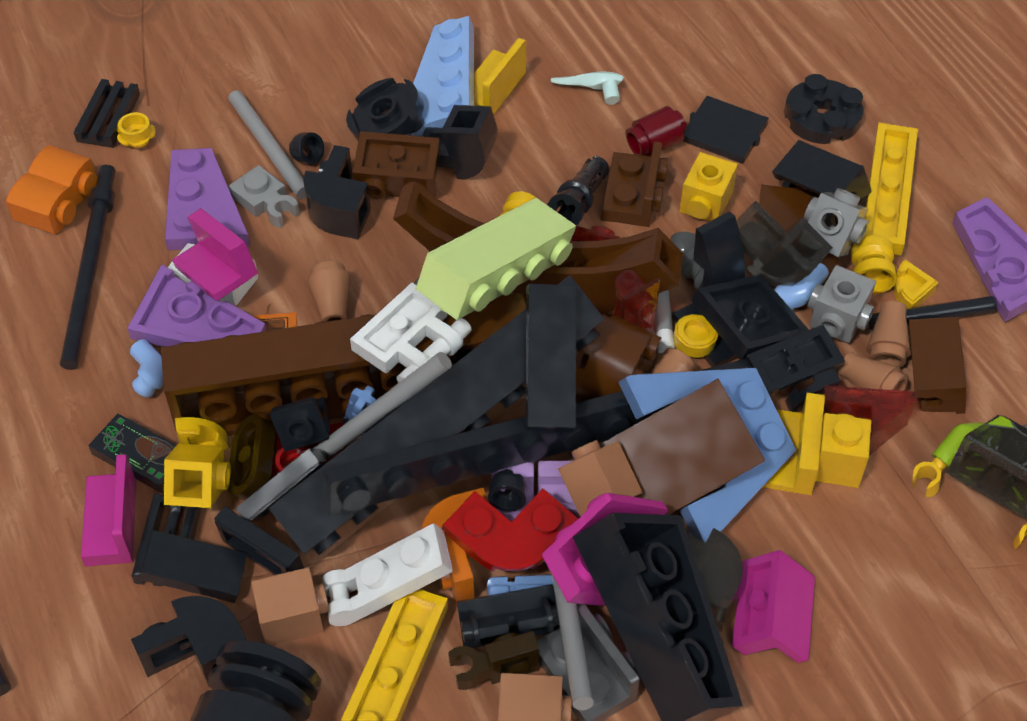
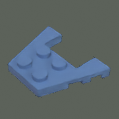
(752, 401)

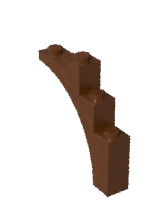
(590, 263)

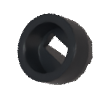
(307, 142)
(514, 495)

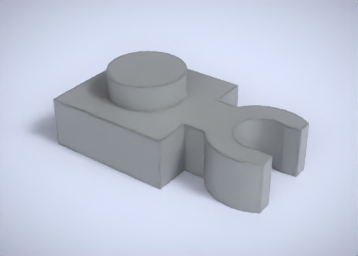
(263, 193)

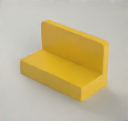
(499, 75)
(805, 431)

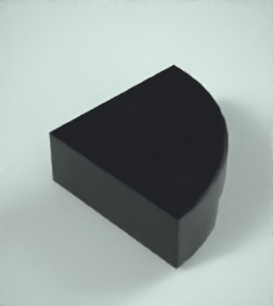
(796, 398)

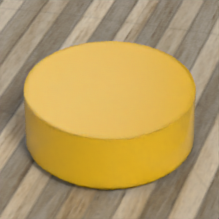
(694, 336)

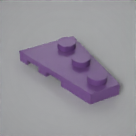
(194, 185)
(997, 252)
(183, 313)

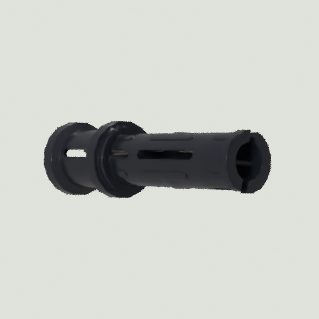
(576, 195)

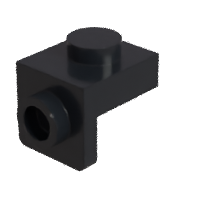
(302, 422)

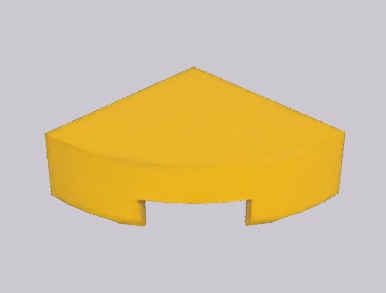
(913, 285)
(200, 432)

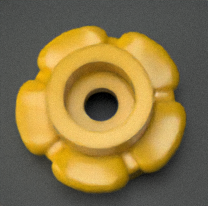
(135, 130)

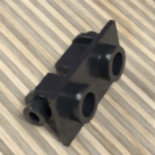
(508, 612)

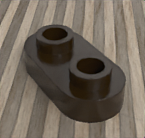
(251, 456)

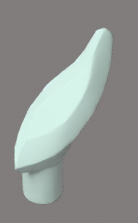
(596, 80)

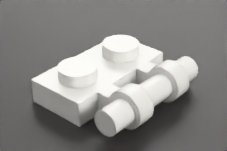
(403, 324)

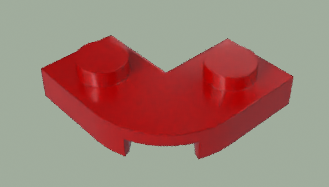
(507, 544)

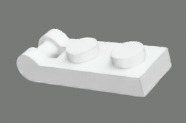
(387, 575)

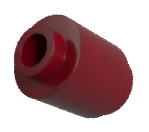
(659, 126)

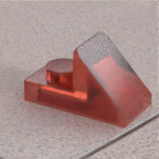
(885, 408)

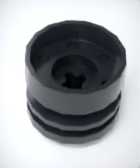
(258, 685)

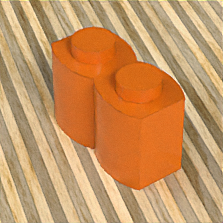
(51, 189)

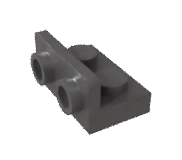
(611, 674)

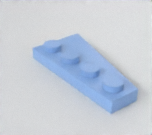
(446, 71)

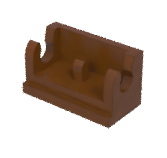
(938, 364)

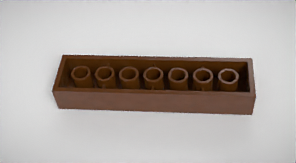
(266, 369)

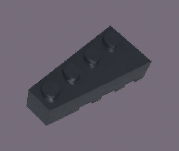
(661, 613)

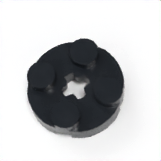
(821, 93)
(404, 108)

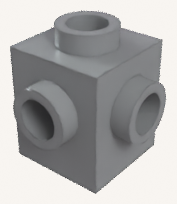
(850, 216)
(842, 303)

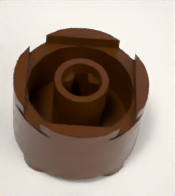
(617, 353)

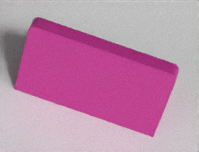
(218, 260)
(110, 516)
(774, 607)

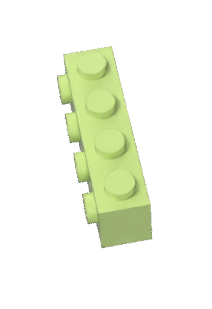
(495, 258)

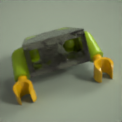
(988, 459)

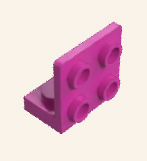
(565, 558)

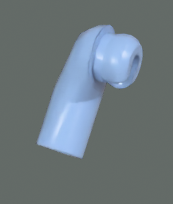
(800, 293)
(150, 368)

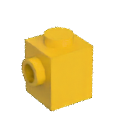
(708, 196)
(843, 449)
(195, 475)

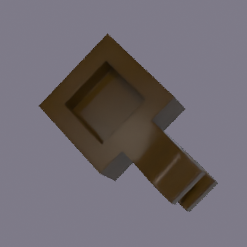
(506, 654)

